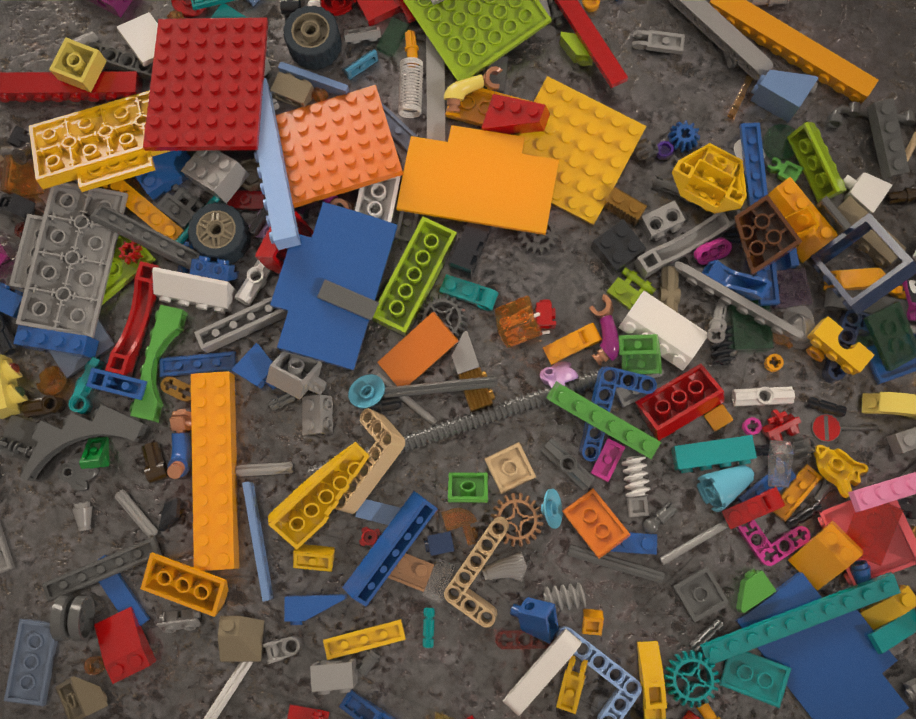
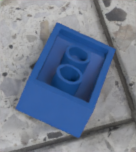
(166, 173)

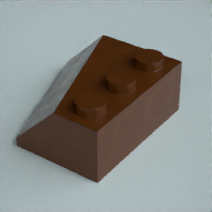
(765, 234)

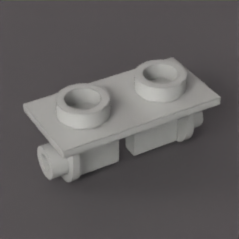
(171, 621)

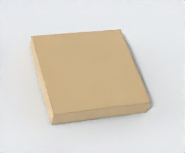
(510, 468)

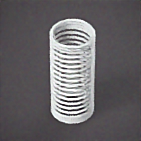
(410, 89)

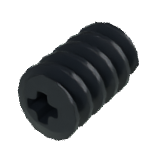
(722, 350)

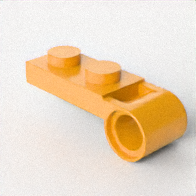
(572, 343)

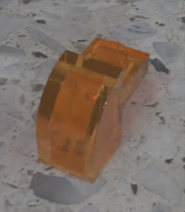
(459, 518)

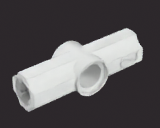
(250, 287)
(774, 396)

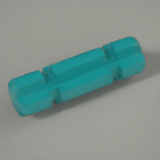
(428, 627)

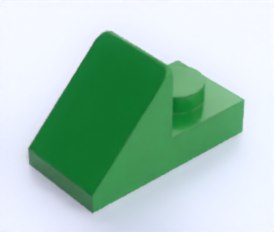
(95, 453)

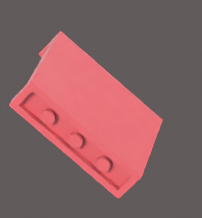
(900, 552)

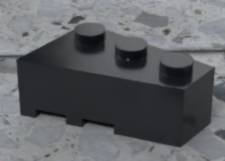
(469, 249)

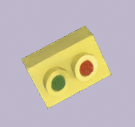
(10, 393)

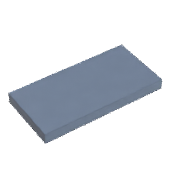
(31, 663)

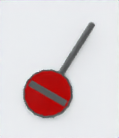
(828, 428)

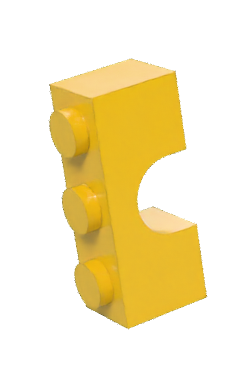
(826, 338)

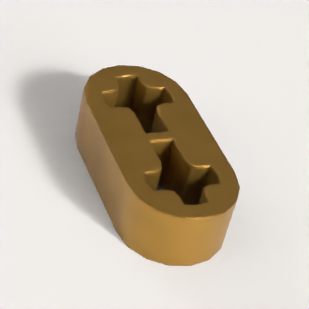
(176, 393)

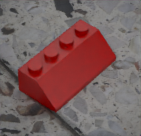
(680, 401)

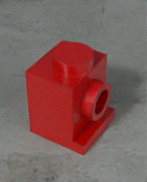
(547, 313)

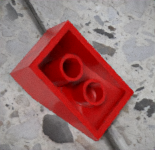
(123, 645)

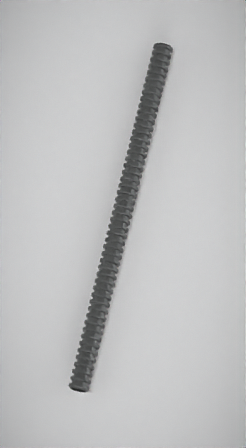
(485, 415)

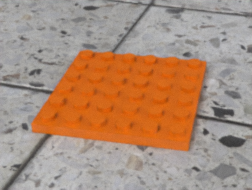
(337, 146)

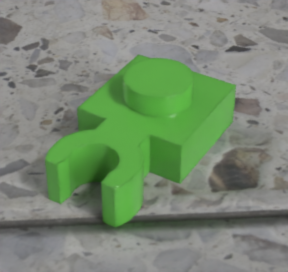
(785, 170)

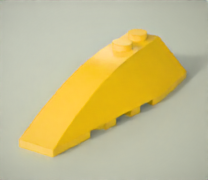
(316, 497)

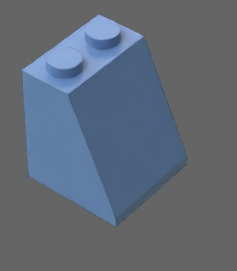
(782, 92)

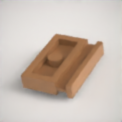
(412, 572)

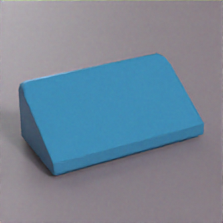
(360, 64)

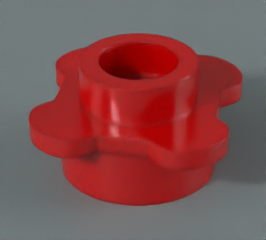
(365, 533)

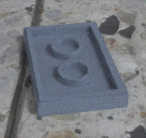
(72, 364)

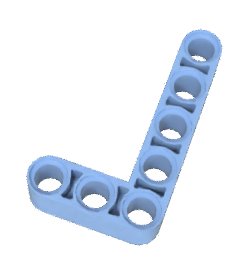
(604, 670)

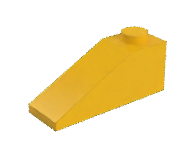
(889, 608)

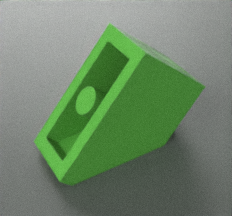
(753, 590)

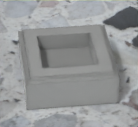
(637, 506)

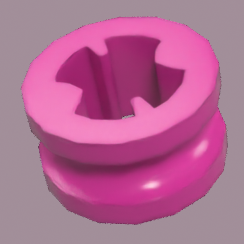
(755, 421)

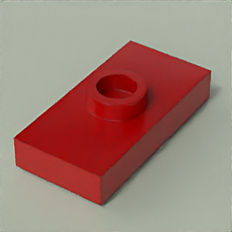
(247, 200)

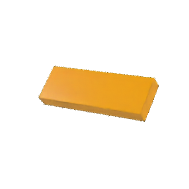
(798, 490)

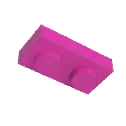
(607, 460)

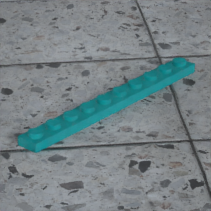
(800, 618)

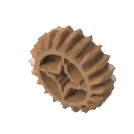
(534, 517)

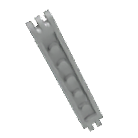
(743, 305)

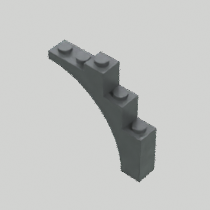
(76, 428)

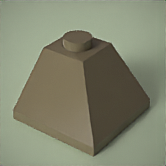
(240, 639)
(81, 698)

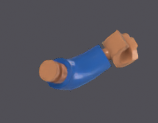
(181, 444)

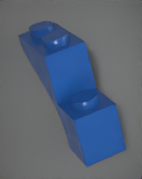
(744, 284)

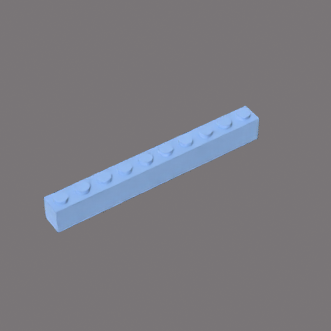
(275, 178)

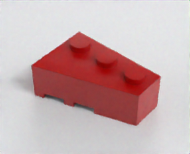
(515, 115)

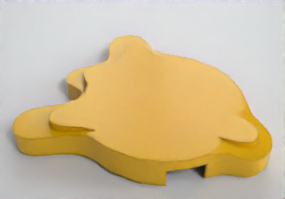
(839, 468)

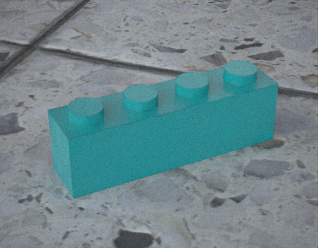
(714, 452)

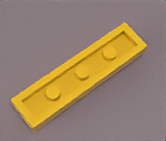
(364, 639)

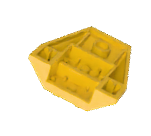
(711, 179)

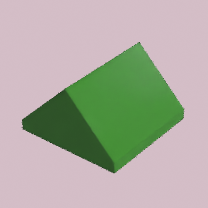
(468, 488)

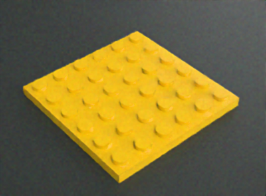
(590, 147)

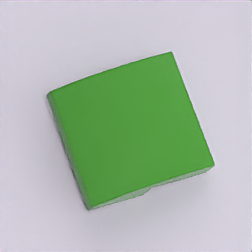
(640, 353)

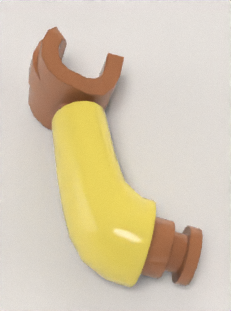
(459, 89)

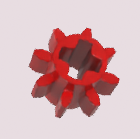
(130, 257)

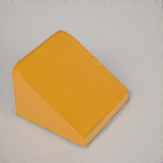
(718, 417)
(592, 622)

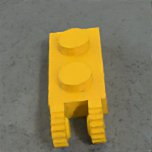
(572, 687)

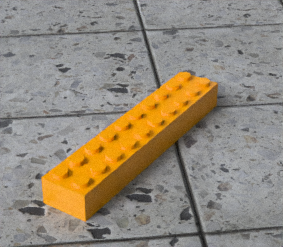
(214, 471)

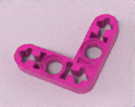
(766, 546)

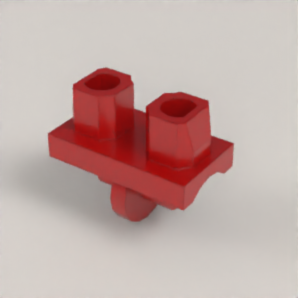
(781, 422)

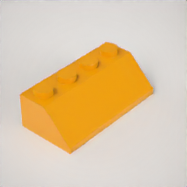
(791, 198)
(184, 585)

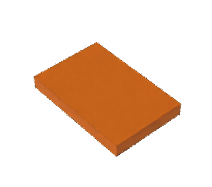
(596, 523)

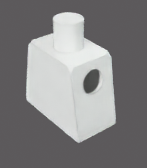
(866, 190)

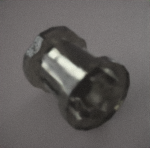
(23, 156)

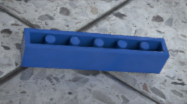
(389, 548)

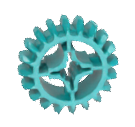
(689, 687)

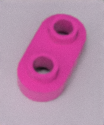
(712, 251)

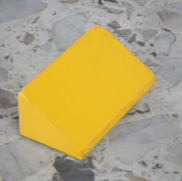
(314, 557)

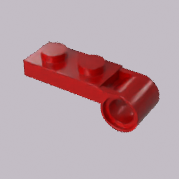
(753, 508)

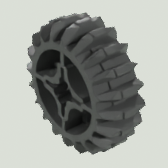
(432, 307)

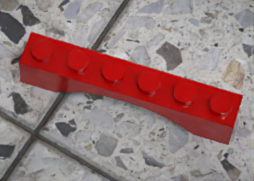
(126, 352)

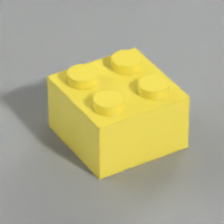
(78, 64)

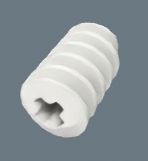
(635, 476)

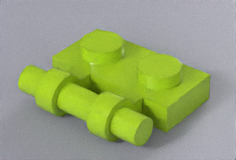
(626, 294)

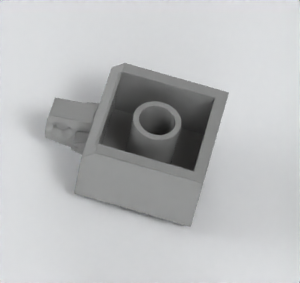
(296, 375)

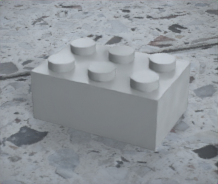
(215, 173)

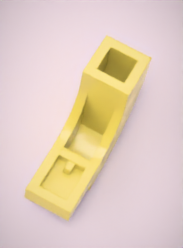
(889, 403)

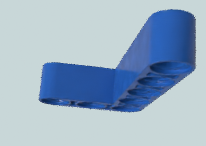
(610, 386)

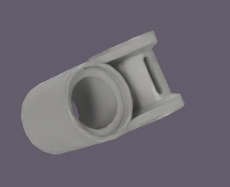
(279, 648)

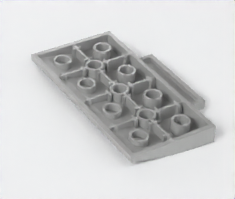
(66, 261)

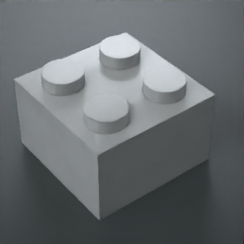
(334, 675)

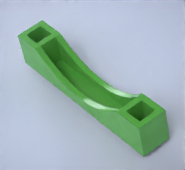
(168, 325)
(603, 420)

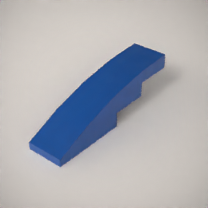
(362, 708)

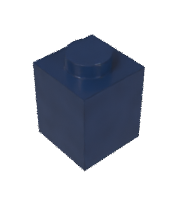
(439, 543)

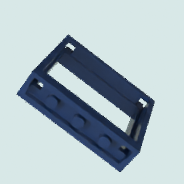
(881, 286)

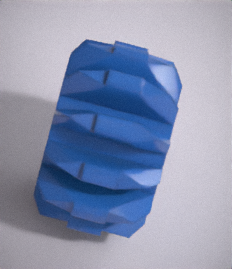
(687, 130)

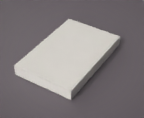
(140, 37)

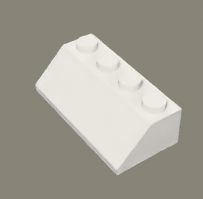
(379, 199)
(193, 290)
(677, 335)

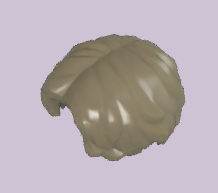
(253, 181)

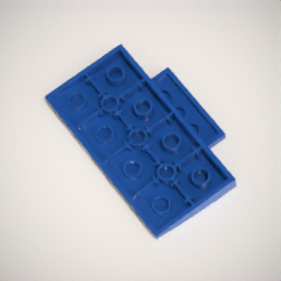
(346, 251)
(831, 663)

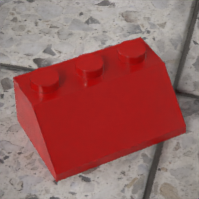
(270, 255)

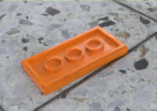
(418, 351)

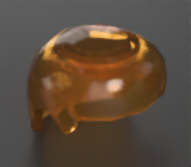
(51, 380)

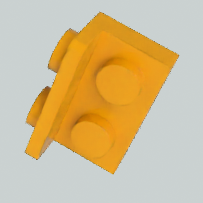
(803, 222)

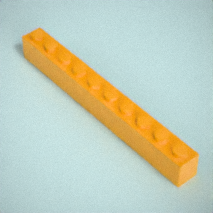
(797, 49)

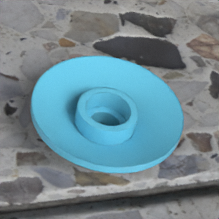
(366, 391)
(552, 508)

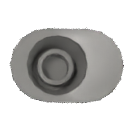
(802, 319)

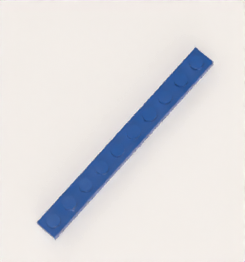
(756, 189)

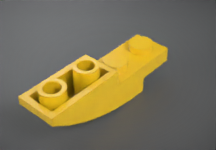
(652, 680)

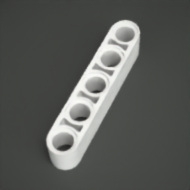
(542, 671)

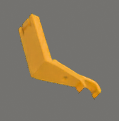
(861, 279)

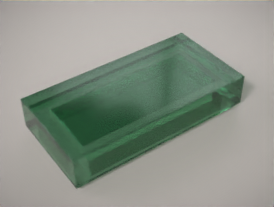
(392, 37)

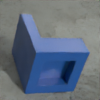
(788, 261)

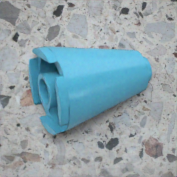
(724, 486)

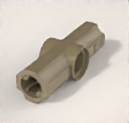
(669, 291)

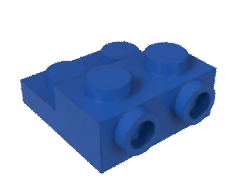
(211, 269)

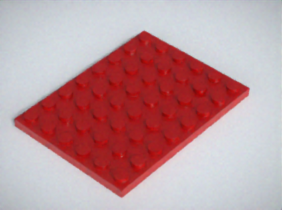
(206, 84)

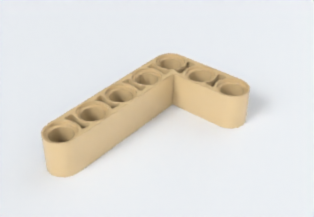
(382, 455)
(473, 570)

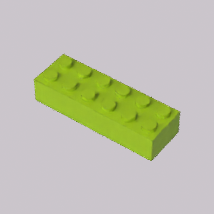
(414, 276)

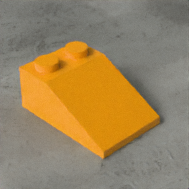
(826, 555)

